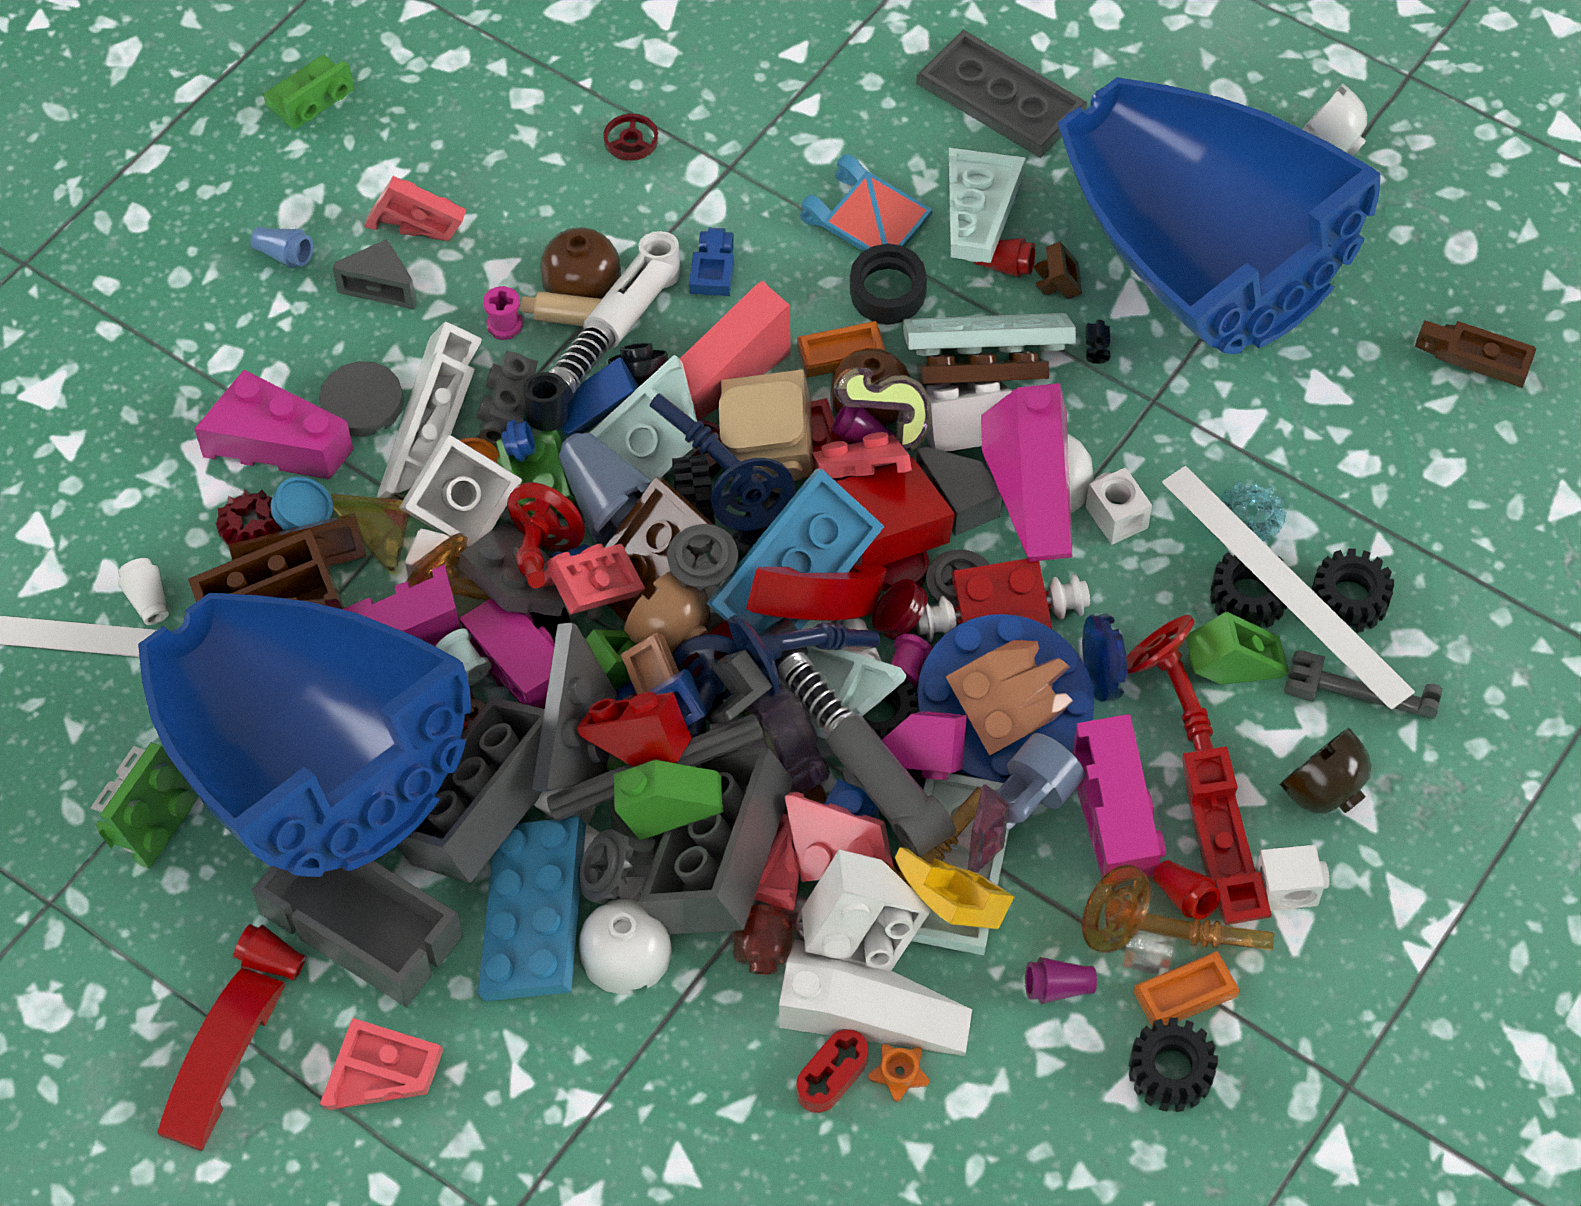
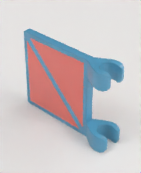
(869, 212)

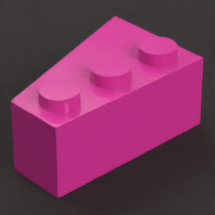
(274, 428)
(418, 610)
(516, 649)
(1116, 796)

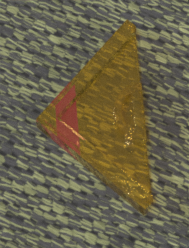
(380, 525)

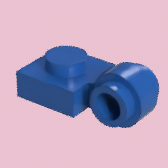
(713, 264)

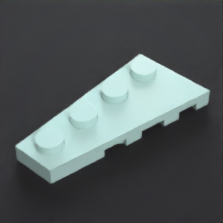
(980, 200)

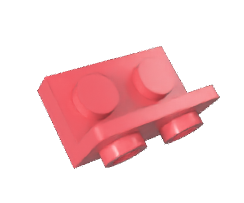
(593, 577)

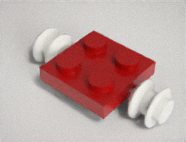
(1004, 589)

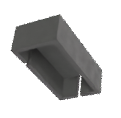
(364, 923)

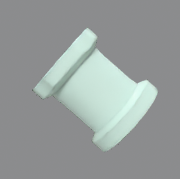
(459, 646)

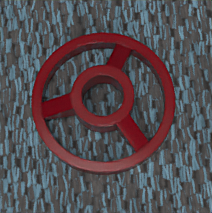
(632, 151)

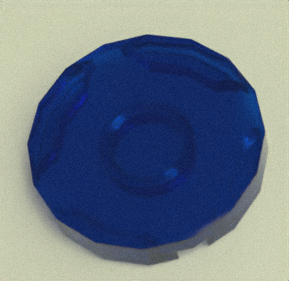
(1104, 656)

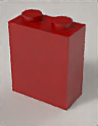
(907, 506)

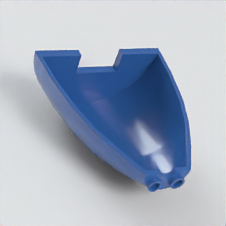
(1219, 206)
(305, 725)

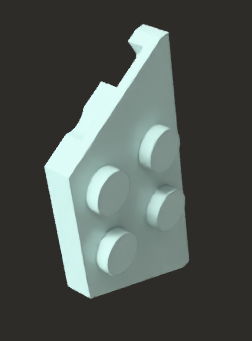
(643, 434)
(855, 678)

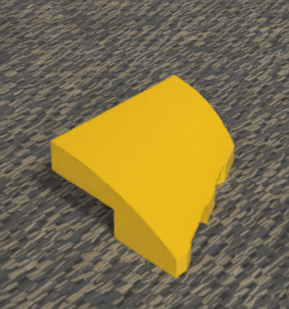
(954, 892)

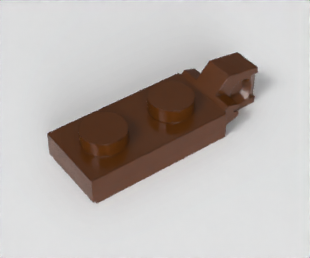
(1478, 350)

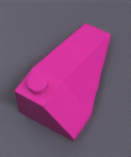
(1030, 464)

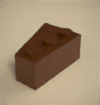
(285, 570)

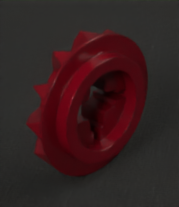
(230, 522)

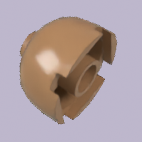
(671, 611)

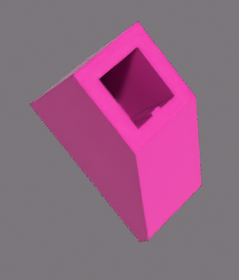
(929, 743)

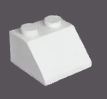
(459, 491)

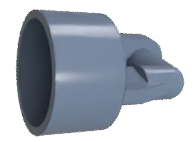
(1039, 774)

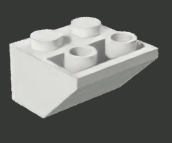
(959, 411)
(861, 912)

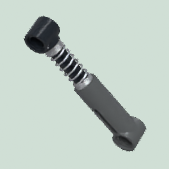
(916, 819)

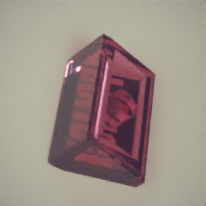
(988, 829)

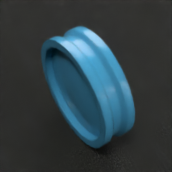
(300, 503)

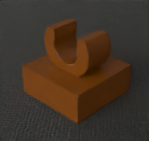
(1061, 271)

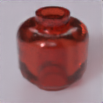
(764, 941)

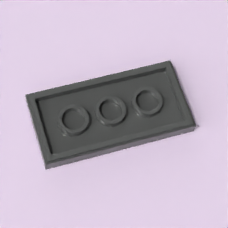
(999, 92)

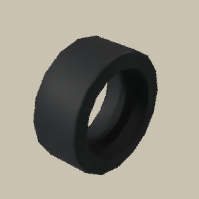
(881, 258)

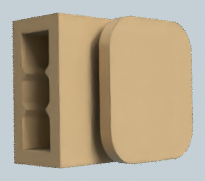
(769, 420)

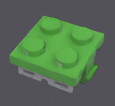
(144, 804)

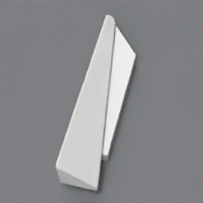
(431, 406)

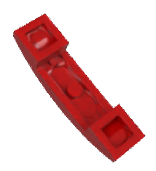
(816, 595)
(1222, 835)
(215, 1055)

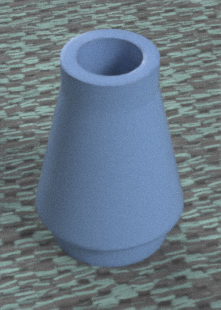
(287, 246)

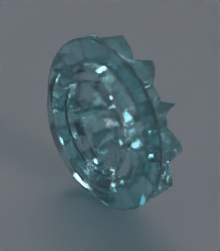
(1270, 508)

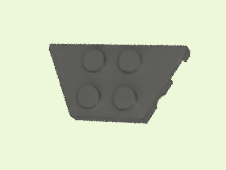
(494, 570)
(573, 687)

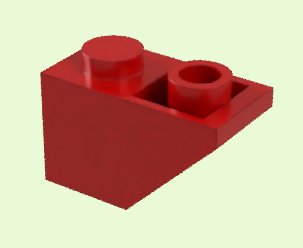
(637, 728)

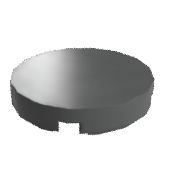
(363, 396)

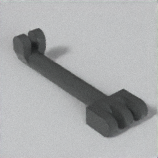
(1307, 676)

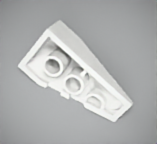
(879, 1004)

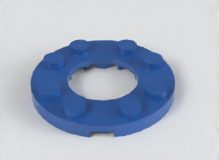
(980, 637)

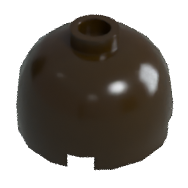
(1331, 776)

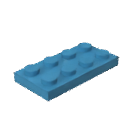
(814, 533)
(533, 911)

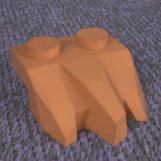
(1009, 693)

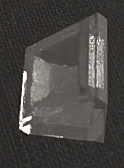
(1149, 952)

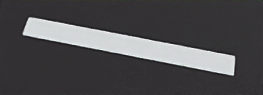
(1289, 588)
(72, 636)

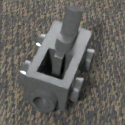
(506, 396)

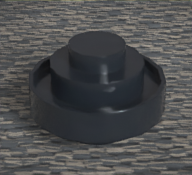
(641, 360)

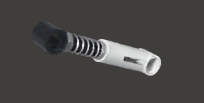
(651, 271)

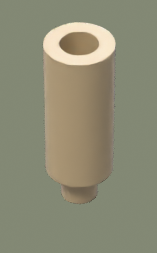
(559, 307)

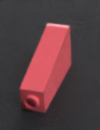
(741, 344)

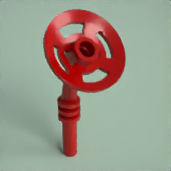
(541, 525)
(1164, 652)

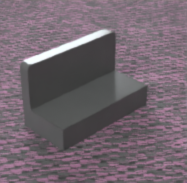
(742, 680)

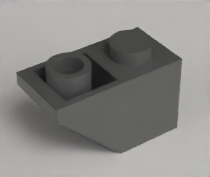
(963, 485)

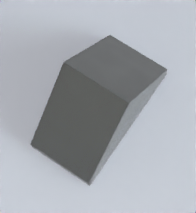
(375, 276)

